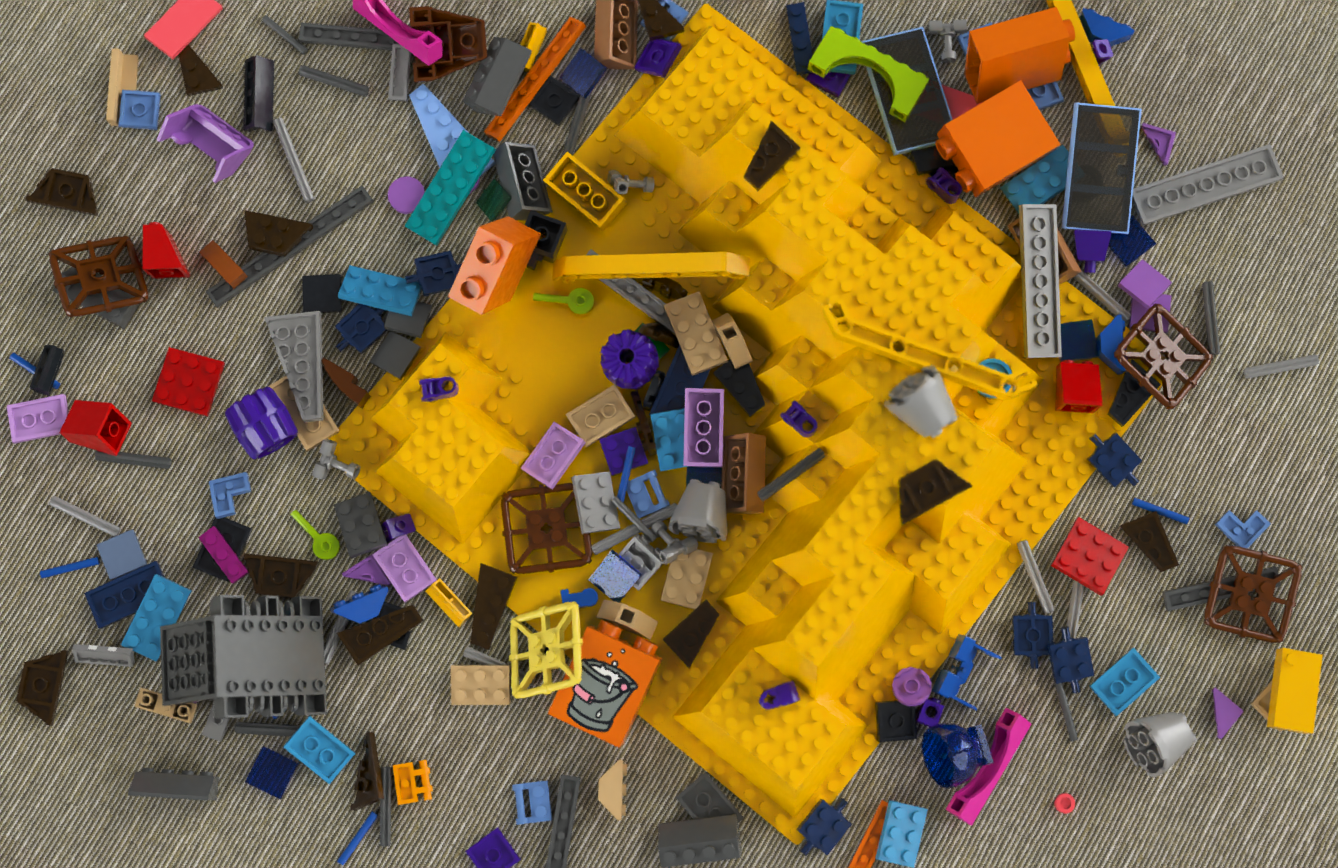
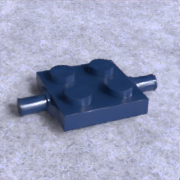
(435, 272)
(361, 328)
(1114, 459)
(1032, 634)
(1070, 660)
(824, 826)

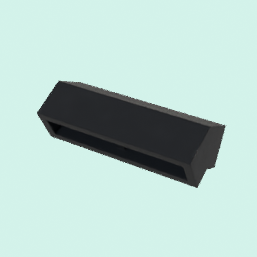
(47, 369)

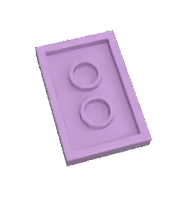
(37, 418)
(553, 455)
(404, 567)

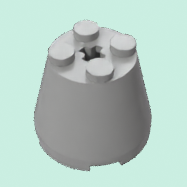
(922, 402)
(701, 512)
(1158, 741)

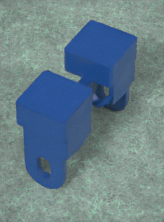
(964, 651)

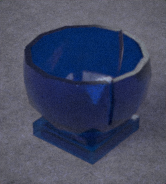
(954, 753)

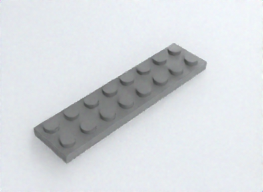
(1206, 184)
(1040, 280)

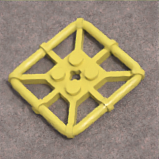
(537, 643)

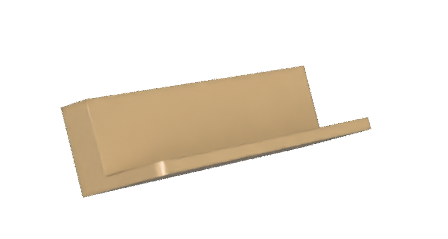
(122, 77)

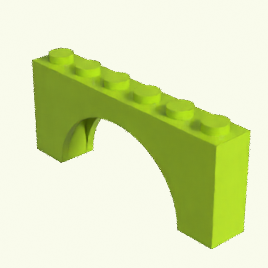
(843, 49)

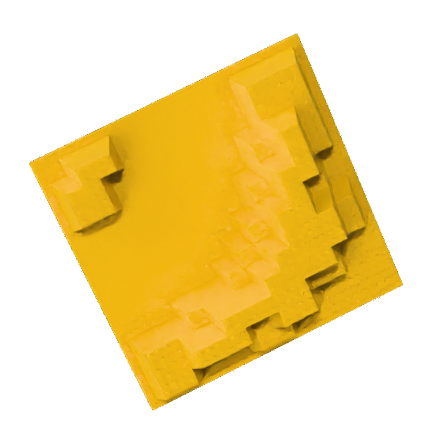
(828, 574)

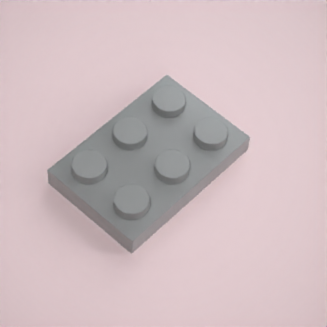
(594, 504)

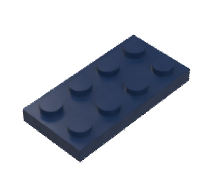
(672, 392)
(122, 595)

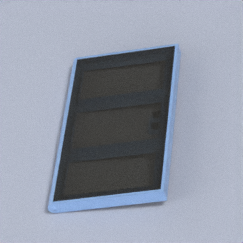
(932, 107)
(1101, 168)

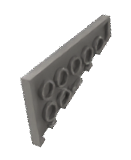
(300, 353)

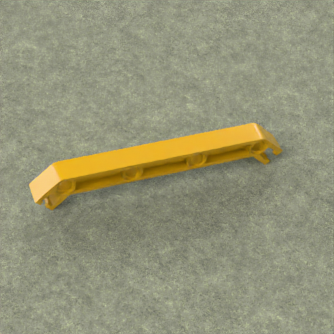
(1083, 58)
(651, 266)
(921, 355)

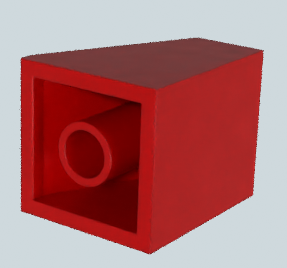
(161, 254)
(1078, 387)
(96, 426)

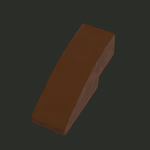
(346, 383)

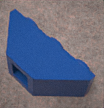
(1104, 27)
(1108, 341)
(362, 606)

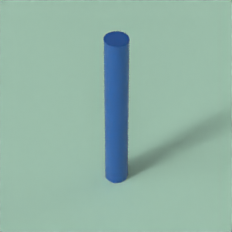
(28, 366)
(626, 473)
(1161, 511)
(69, 567)
(357, 838)

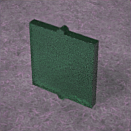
(493, 200)

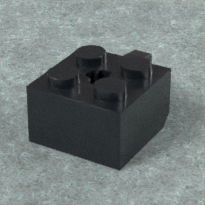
(547, 247)

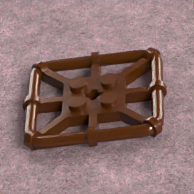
(92, 285)
(1152, 359)
(538, 539)
(1242, 601)

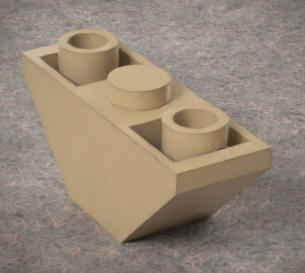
(732, 340)
(627, 618)
(152, 702)
(612, 789)

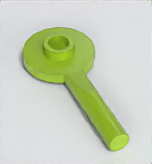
(579, 300)
(325, 545)

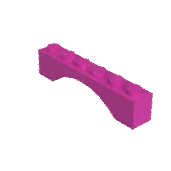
(420, 43)
(971, 798)

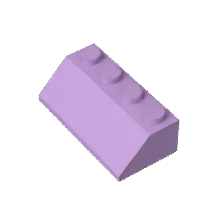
(703, 427)

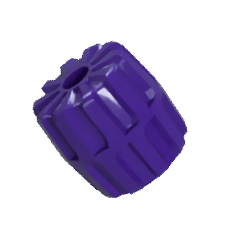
(617, 353)
(261, 423)

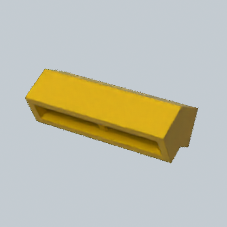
(533, 40)
(449, 602)

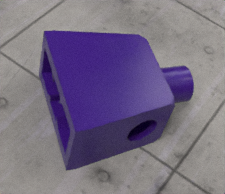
(1091, 247)

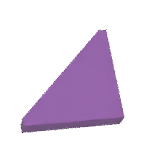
(1160, 140)
(368, 571)
(1225, 712)

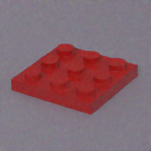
(188, 382)
(1090, 556)

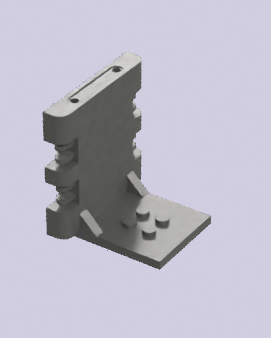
(248, 657)

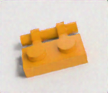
(406, 783)

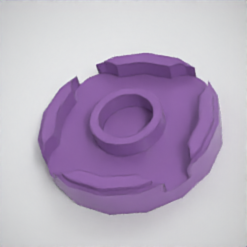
(405, 194)
(911, 686)

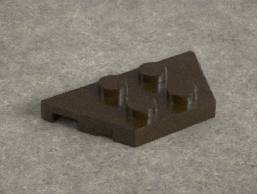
(65, 191)
(273, 233)
(666, 287)
(927, 489)
(279, 575)
(42, 684)

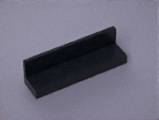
(258, 94)

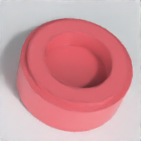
(1064, 803)

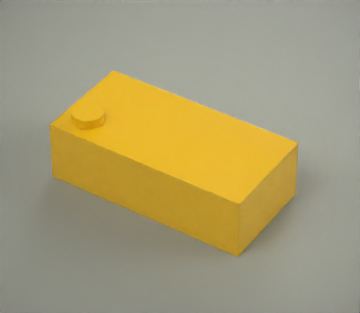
(585, 191)
(1294, 691)

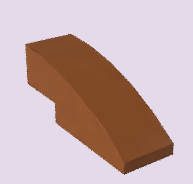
(223, 264)

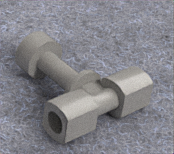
(947, 31)
(621, 184)
(329, 460)
(674, 545)

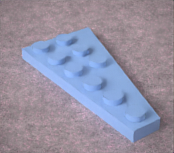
(438, 124)

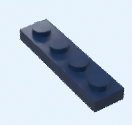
(799, 37)

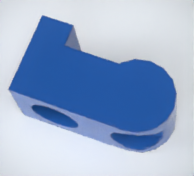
(584, 599)

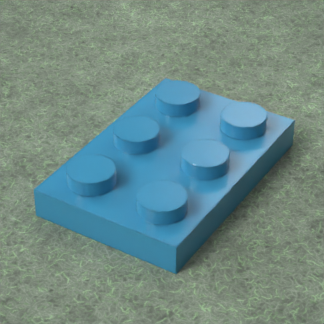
(669, 438)
(1124, 681)
(319, 749)
(901, 833)

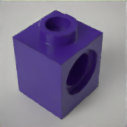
(923, 719)

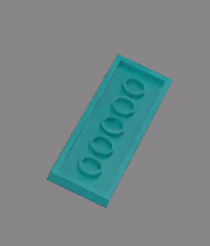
(450, 187)

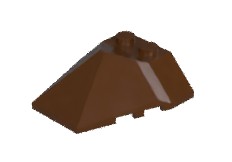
(461, 39)

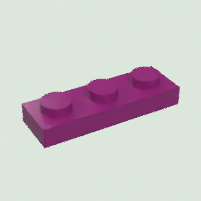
(223, 555)

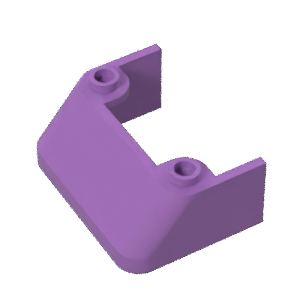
(209, 134)

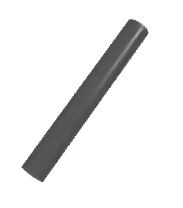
(285, 35)
(633, 518)
(1066, 712)

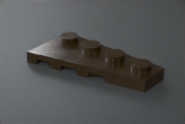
(491, 601)
(374, 636)

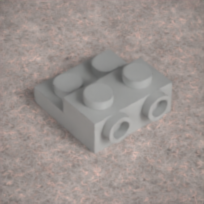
(642, 557)

